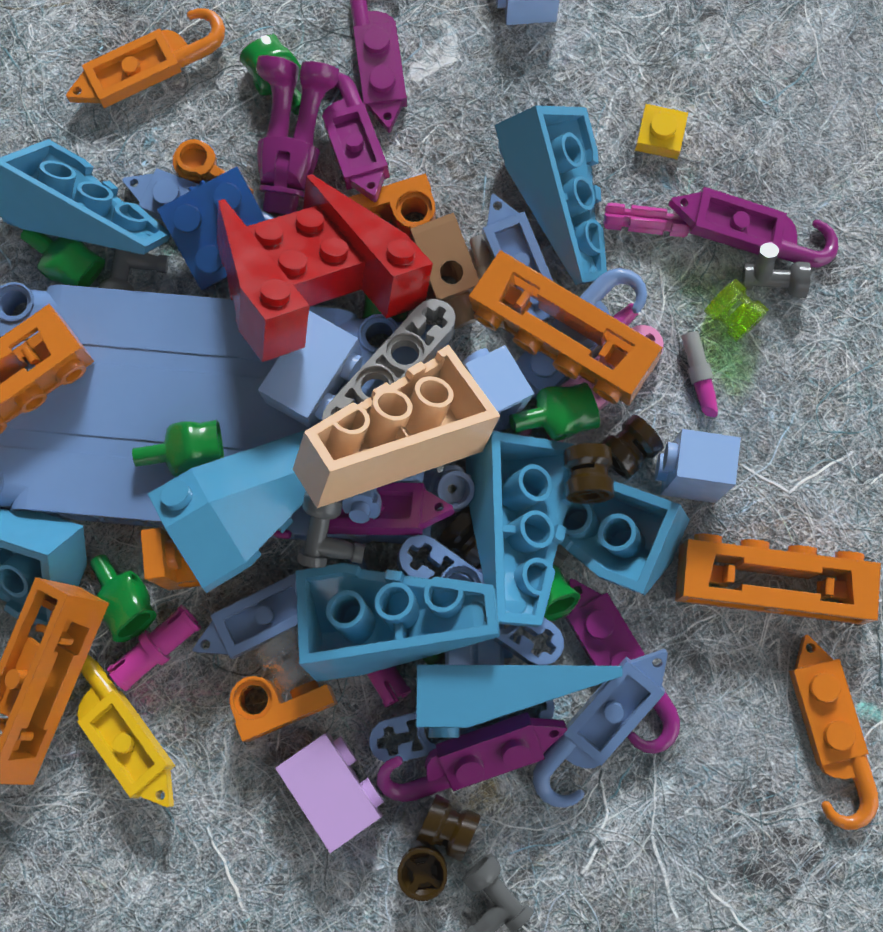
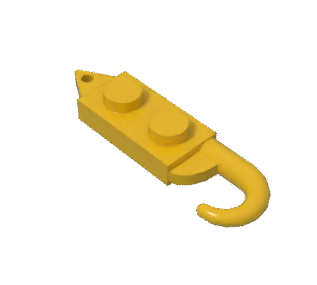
(124, 739)

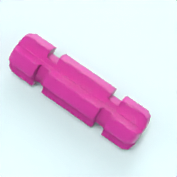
(644, 220)

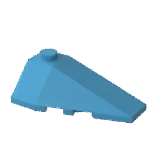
(551, 163)
(57, 195)
(231, 508)
(519, 521)
(626, 537)
(40, 548)
(376, 620)
(479, 693)

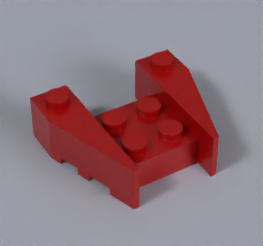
(310, 258)

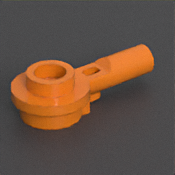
(196, 162)

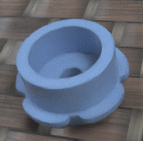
(464, 486)

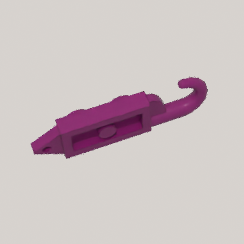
(379, 63)
(355, 141)
(749, 226)
(404, 511)
(607, 643)
(475, 757)

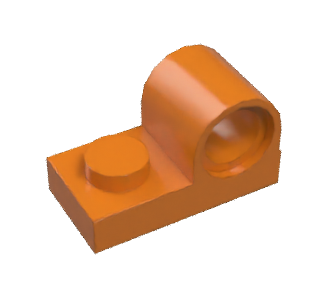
(401, 199)
(164, 561)
(305, 701)

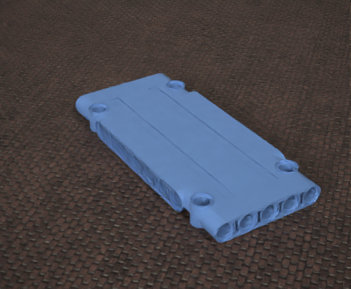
(152, 367)

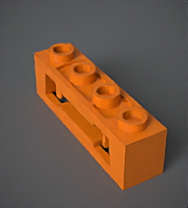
(625, 350)
(54, 352)
(855, 585)
(42, 675)

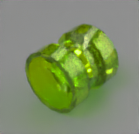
(743, 318)

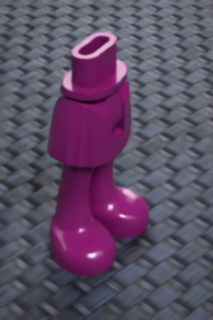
(282, 159)

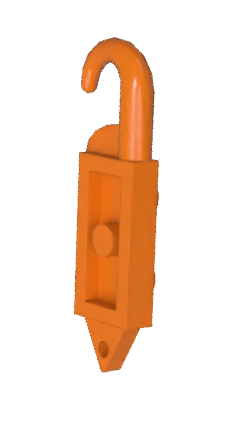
(144, 62)
(834, 730)

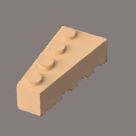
(397, 432)

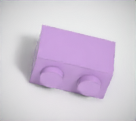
(331, 791)

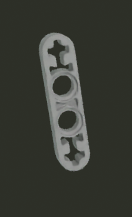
(408, 334)

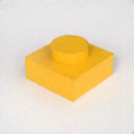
(661, 131)

